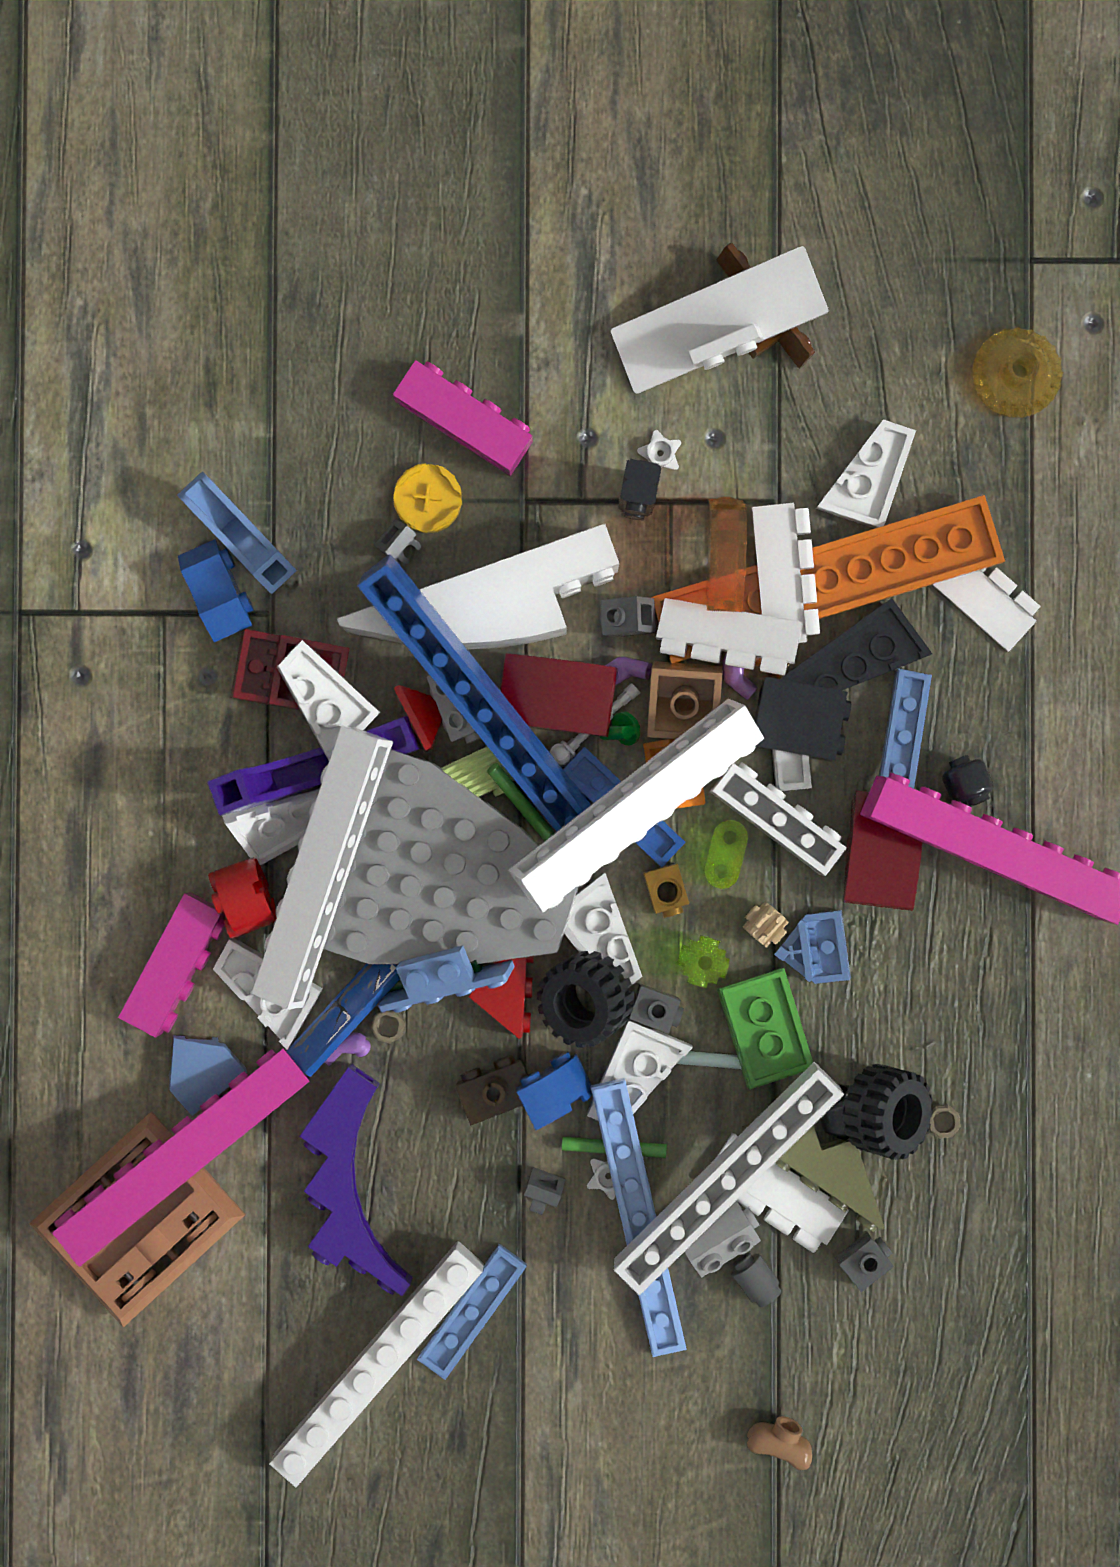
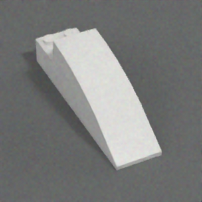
(511, 598)

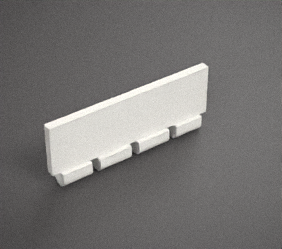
(779, 565)
(989, 604)
(737, 633)
(792, 1205)

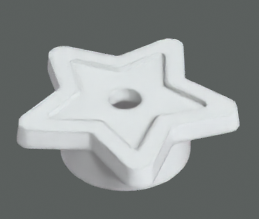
(658, 443)
(599, 1181)

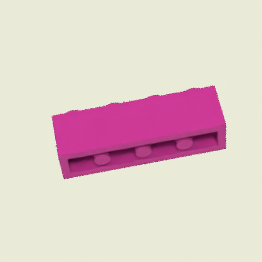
(463, 417)
(172, 966)

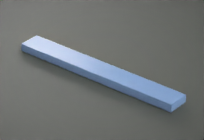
(636, 1208)

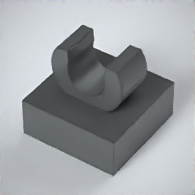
(396, 539)
(543, 1189)

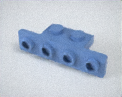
(440, 975)

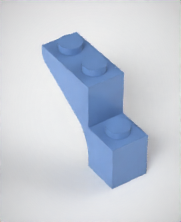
(236, 532)

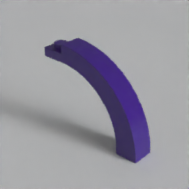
(294, 774)

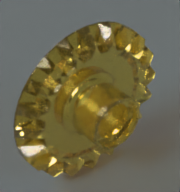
(1002, 388)

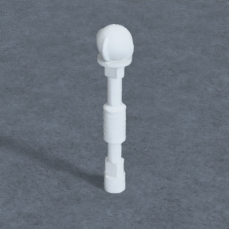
(563, 752)

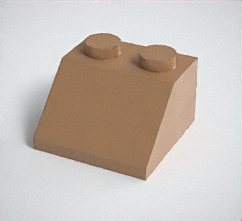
(681, 697)

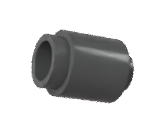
(756, 1279)

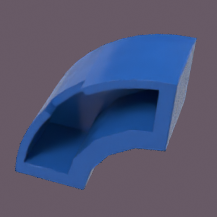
(215, 590)
(552, 1092)

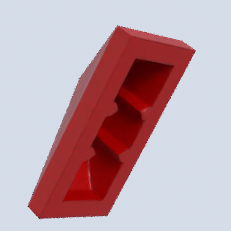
(422, 713)

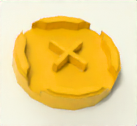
(427, 498)

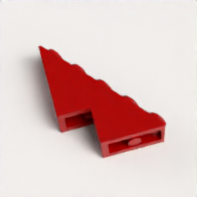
(508, 1000)

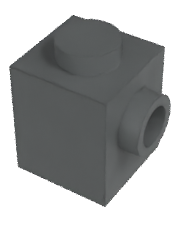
(628, 616)
(656, 1009)
(865, 1261)

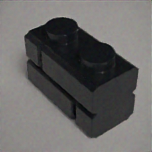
(639, 489)

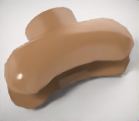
(781, 1441)

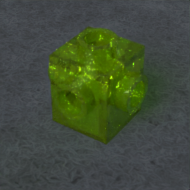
(691, 954)

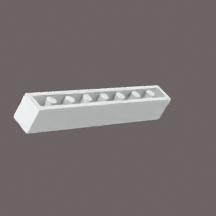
(636, 805)
(321, 867)
(727, 1178)
(377, 1364)

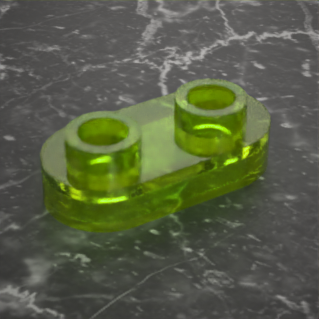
(727, 854)

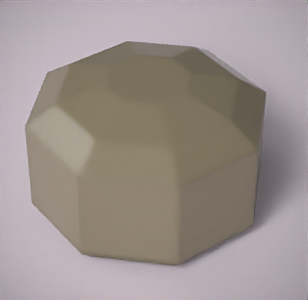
(388, 1026)
(944, 1121)

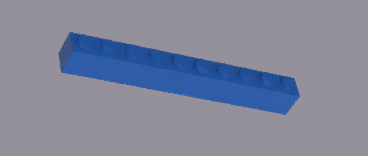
(472, 692)

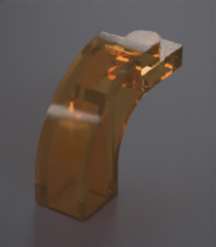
(726, 554)

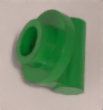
(624, 729)

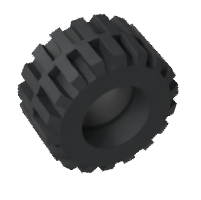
(568, 1015)
(887, 1111)

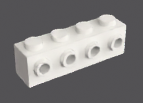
(777, 819)

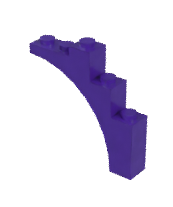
(334, 1187)

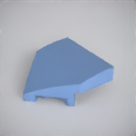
(818, 948)
(201, 1070)

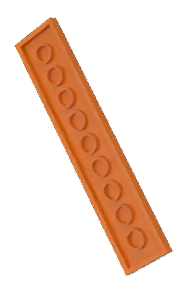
(882, 561)

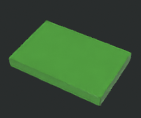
(765, 1028)

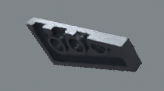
(864, 651)

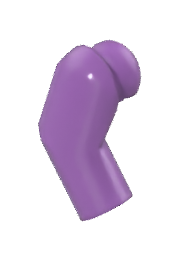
(630, 667)
(735, 679)
(353, 1044)

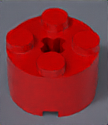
(243, 897)

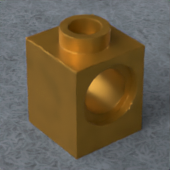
(666, 874)

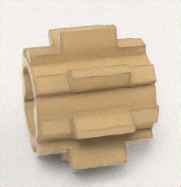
(765, 924)

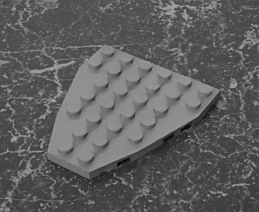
(439, 876)

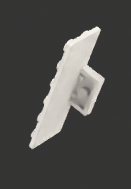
(720, 320)

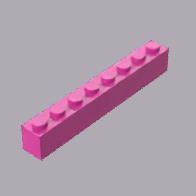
(994, 848)
(178, 1159)

